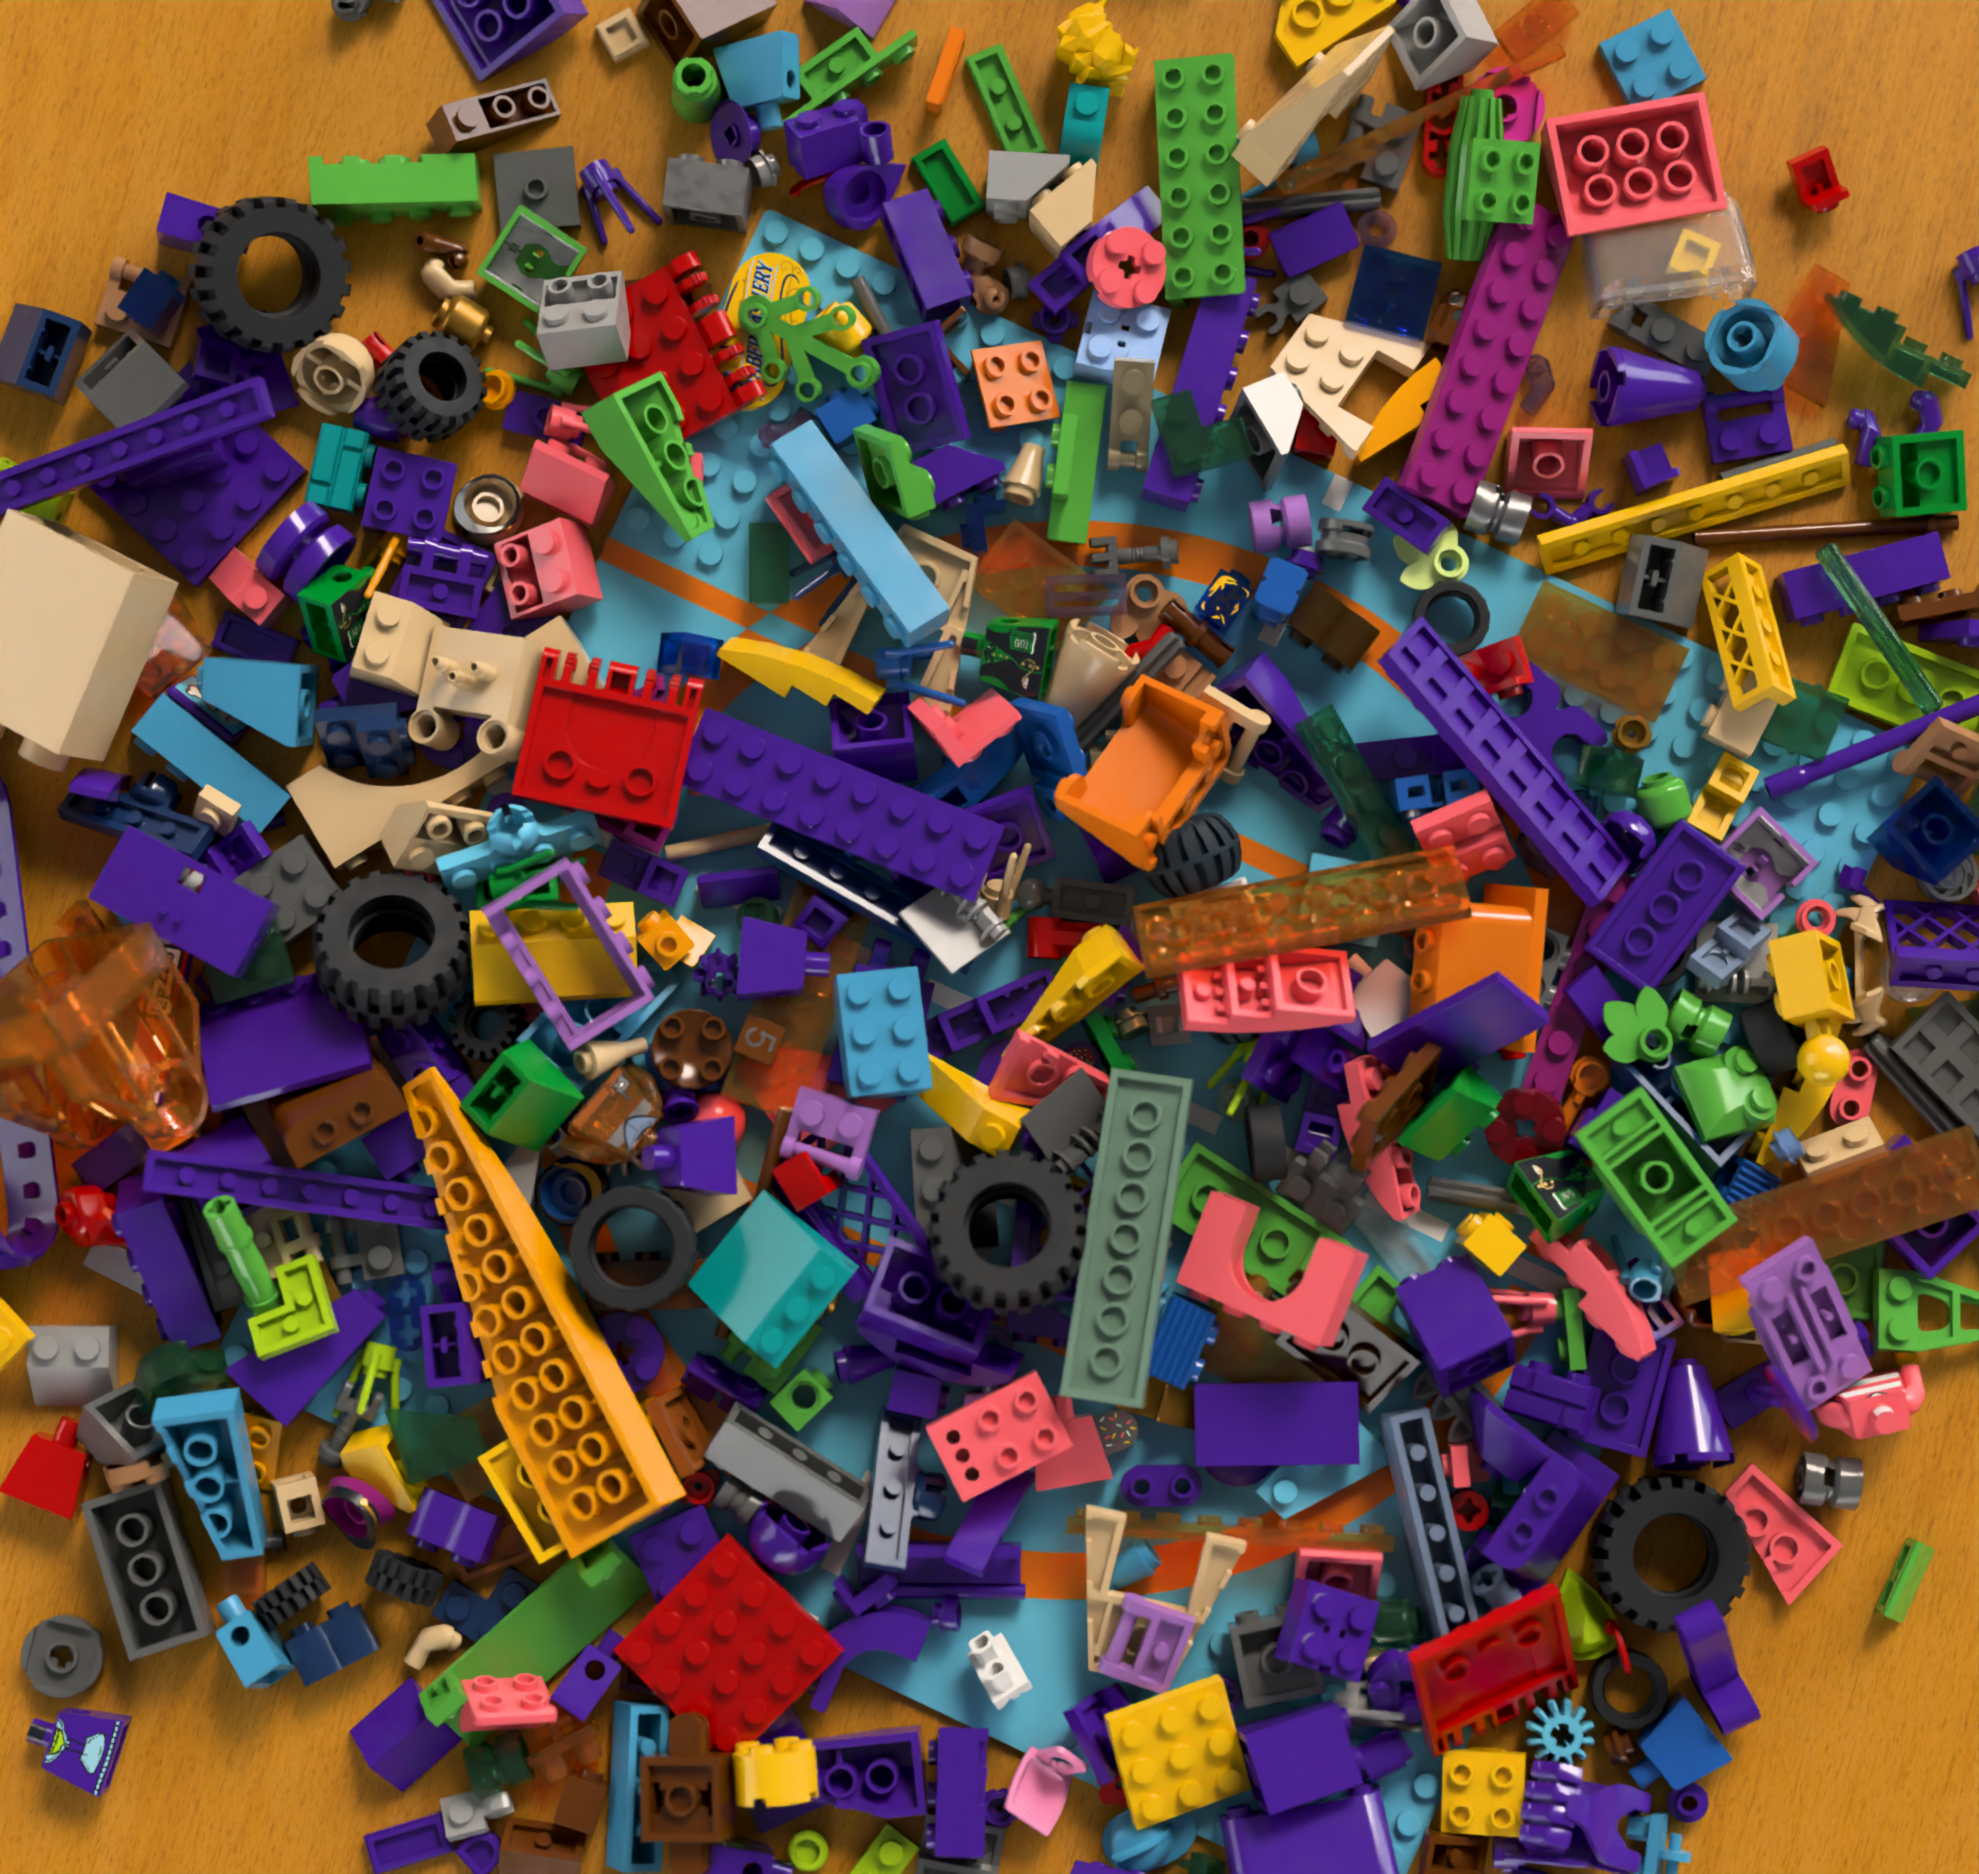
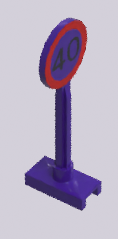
(1757, 1391)

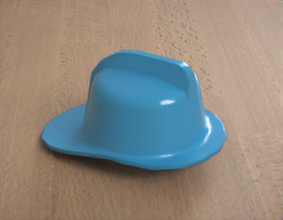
(1149, 1846)

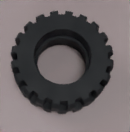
(321, 265)
(385, 905)
(1007, 1179)
(1631, 1512)

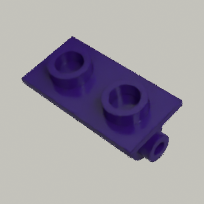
(709, 1375)

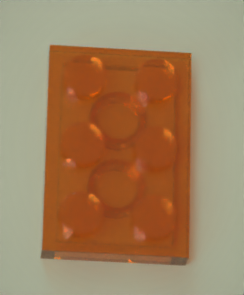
(1015, 575)

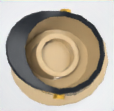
(488, 509)

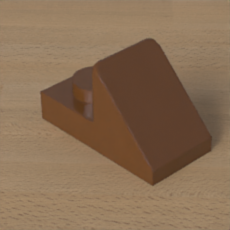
(1452, 1853)

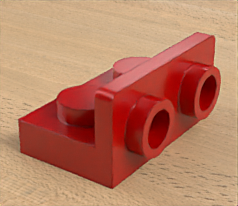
(1500, 667)

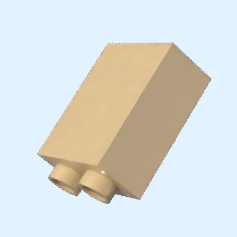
(70, 637)

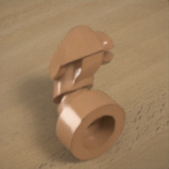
(989, 294)

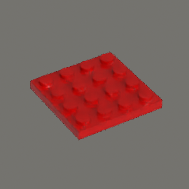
(729, 1646)

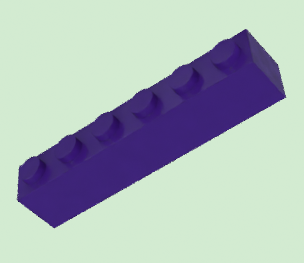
(1207, 372)

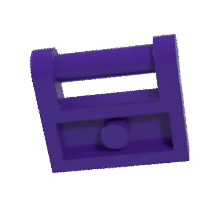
(1746, 436)

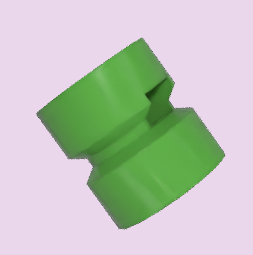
(1697, 1025)

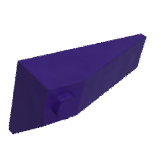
(873, 1771)

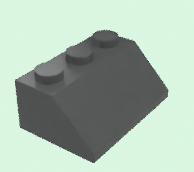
(934, 1158)

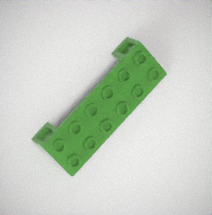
(1199, 177)
(542, 1629)

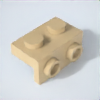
(1840, 1147)

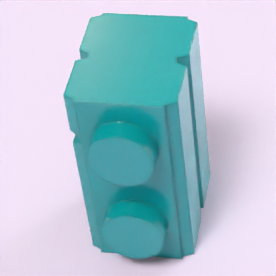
(340, 469)

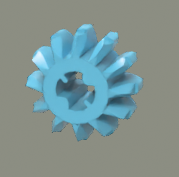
(1571, 1722)

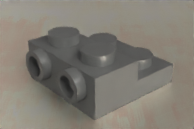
(1261, 1675)

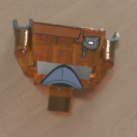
(614, 1119)

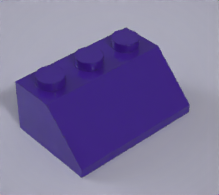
(918, 1308)

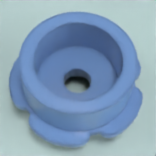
(1786, 1146)

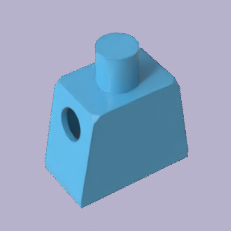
(762, 74)
(261, 1658)

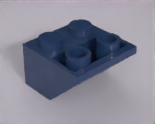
(42, 352)

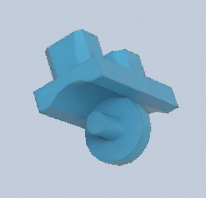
(1654, 1831)

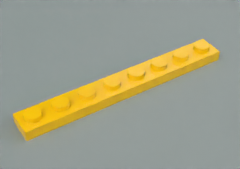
(1695, 508)

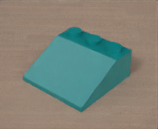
(771, 1278)

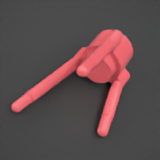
(564, 424)
(1532, 1307)

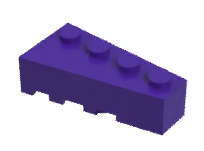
(166, 1263)

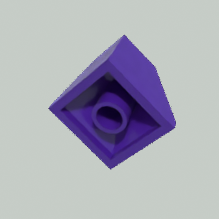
(876, 741)
(1502, 1441)

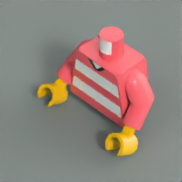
(1877, 1401)

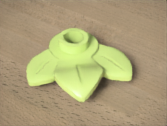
(1426, 570)

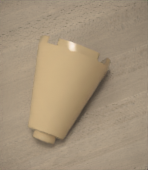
(1088, 669)

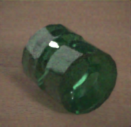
(498, 1764)

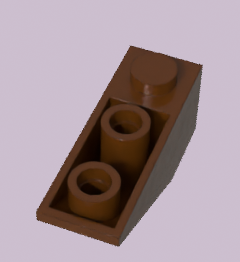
(491, 117)

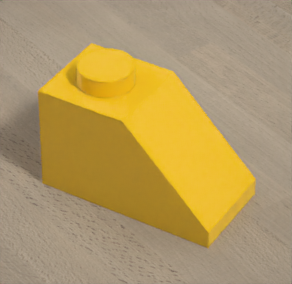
(375, 1459)

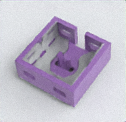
(1781, 862)

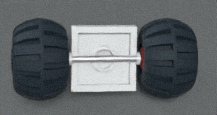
(1195, 862)

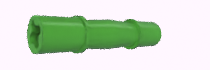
(245, 1260)

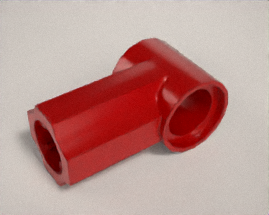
(1053, 937)

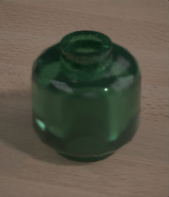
(1396, 1625)

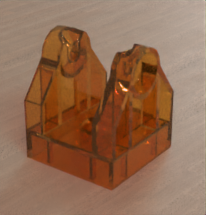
(102, 1029)

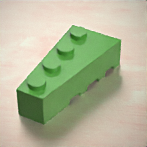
(395, 188)

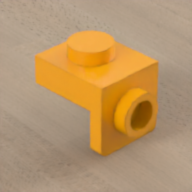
(663, 938)

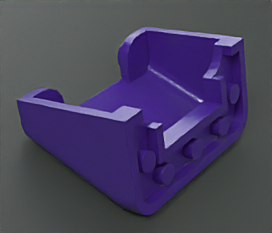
(1312, 1838)

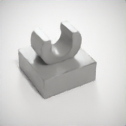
(1166, 1025)

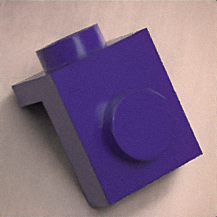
(875, 1593)

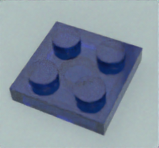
(1393, 292)

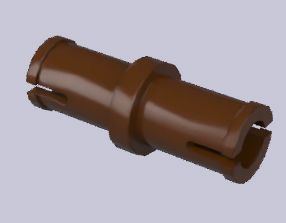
(1196, 632)

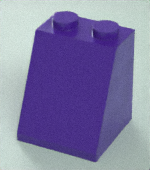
(1456, 1324)
(1299, 1755)

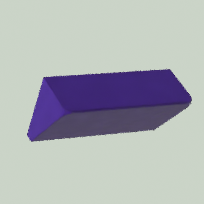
(1313, 240)
(738, 886)

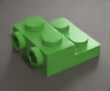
(890, 476)

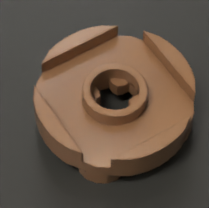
(152, 1469)

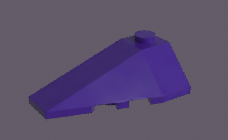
(1281, 749)

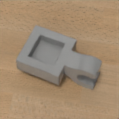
(468, 1815)

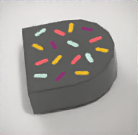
(1116, 1430)

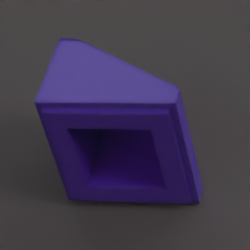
(823, 919)

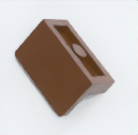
(540, 1848)

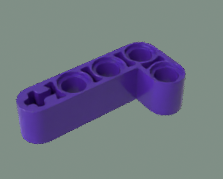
(1714, 1667)

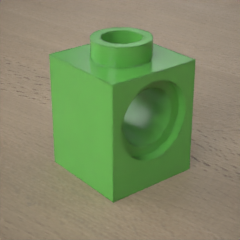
(792, 1412)

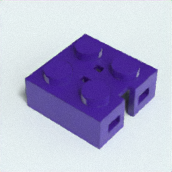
(1309, 1641)

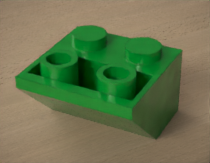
(522, 1097)

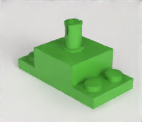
(1654, 1178)

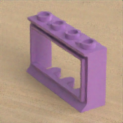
(615, 944)

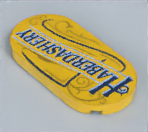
(775, 278)

